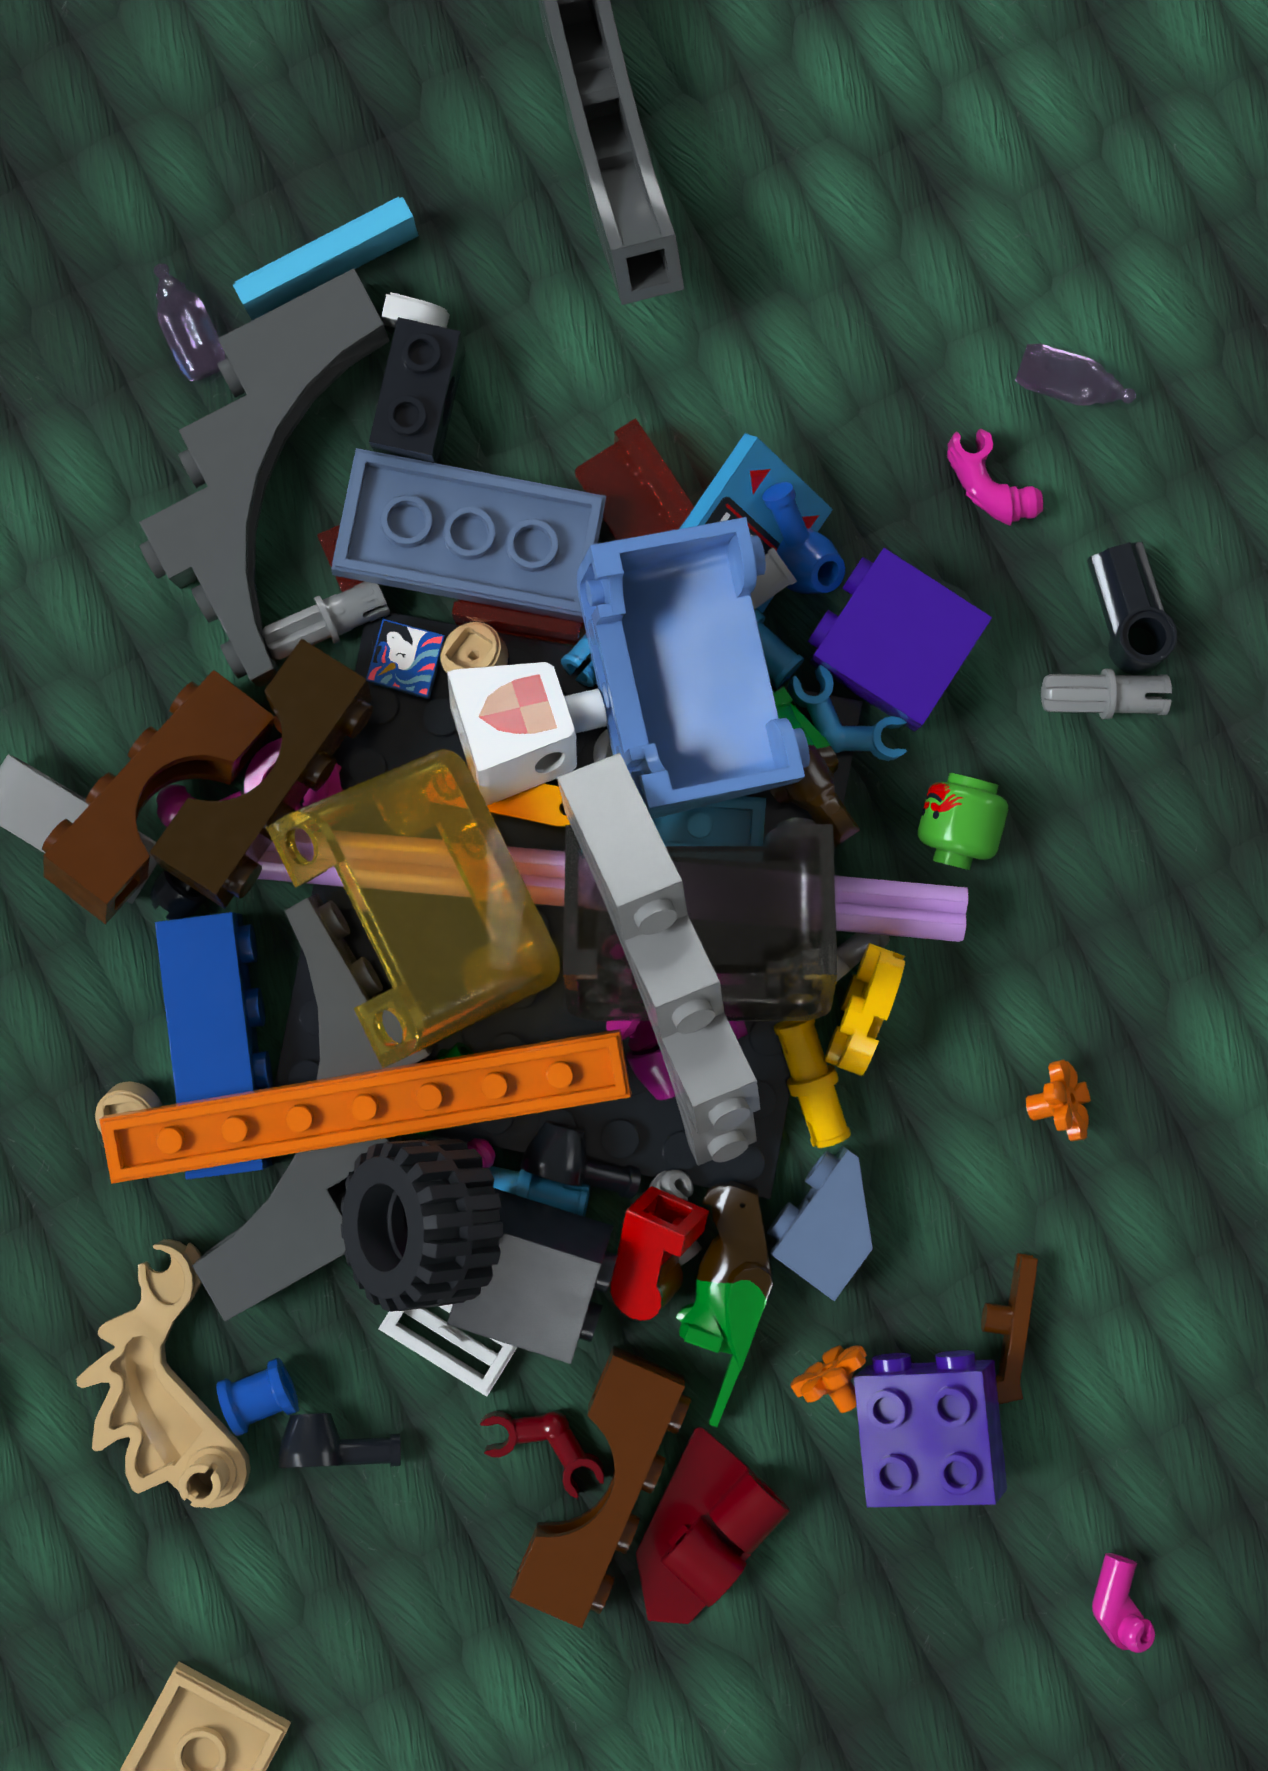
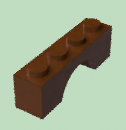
(207, 737)
(569, 1559)

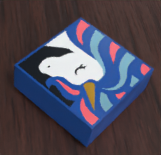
(405, 659)

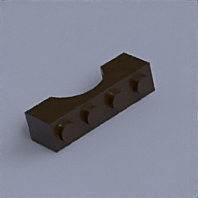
(220, 842)

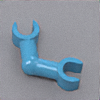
(828, 723)

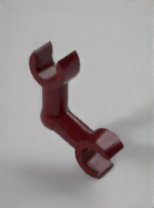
(551, 1427)

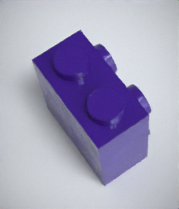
(897, 638)
(930, 1431)

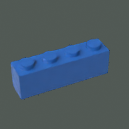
(213, 1014)

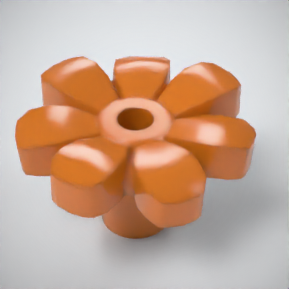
(1063, 1101)
(832, 1377)

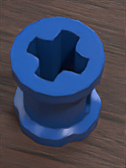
(257, 1397)

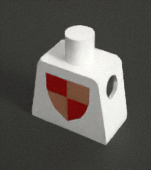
(519, 725)

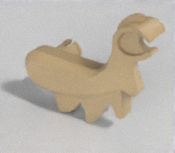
(167, 1424)

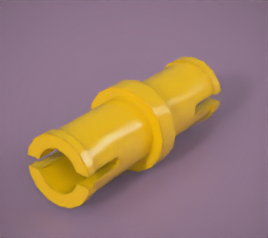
(812, 1082)

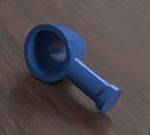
(804, 551)

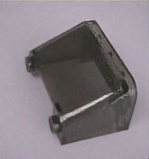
(756, 909)

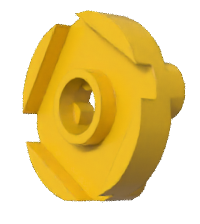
(865, 1007)

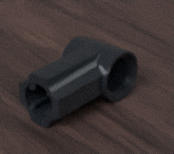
(1131, 601)

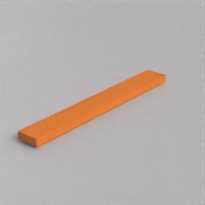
(365, 1106)

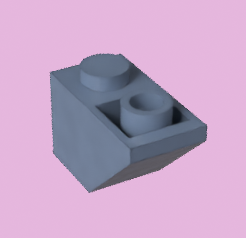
(829, 1229)

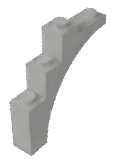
(665, 957)

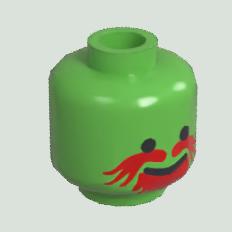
(963, 820)

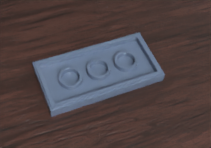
(466, 534)

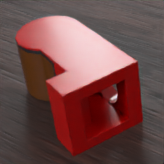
(652, 1240)

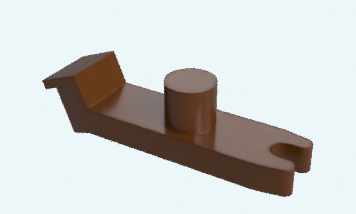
(1012, 1323)

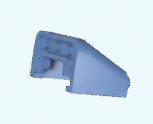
(686, 666)

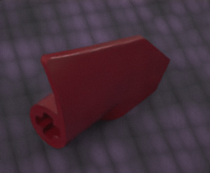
(703, 1530)

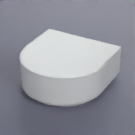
(412, 309)

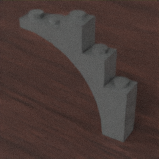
(612, 149)
(211, 535)
(303, 1215)

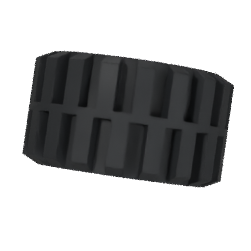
(421, 1223)

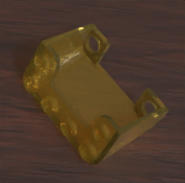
(431, 897)

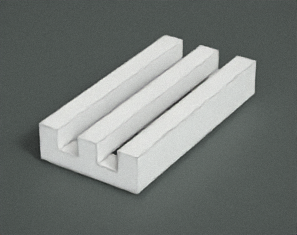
(443, 1359)

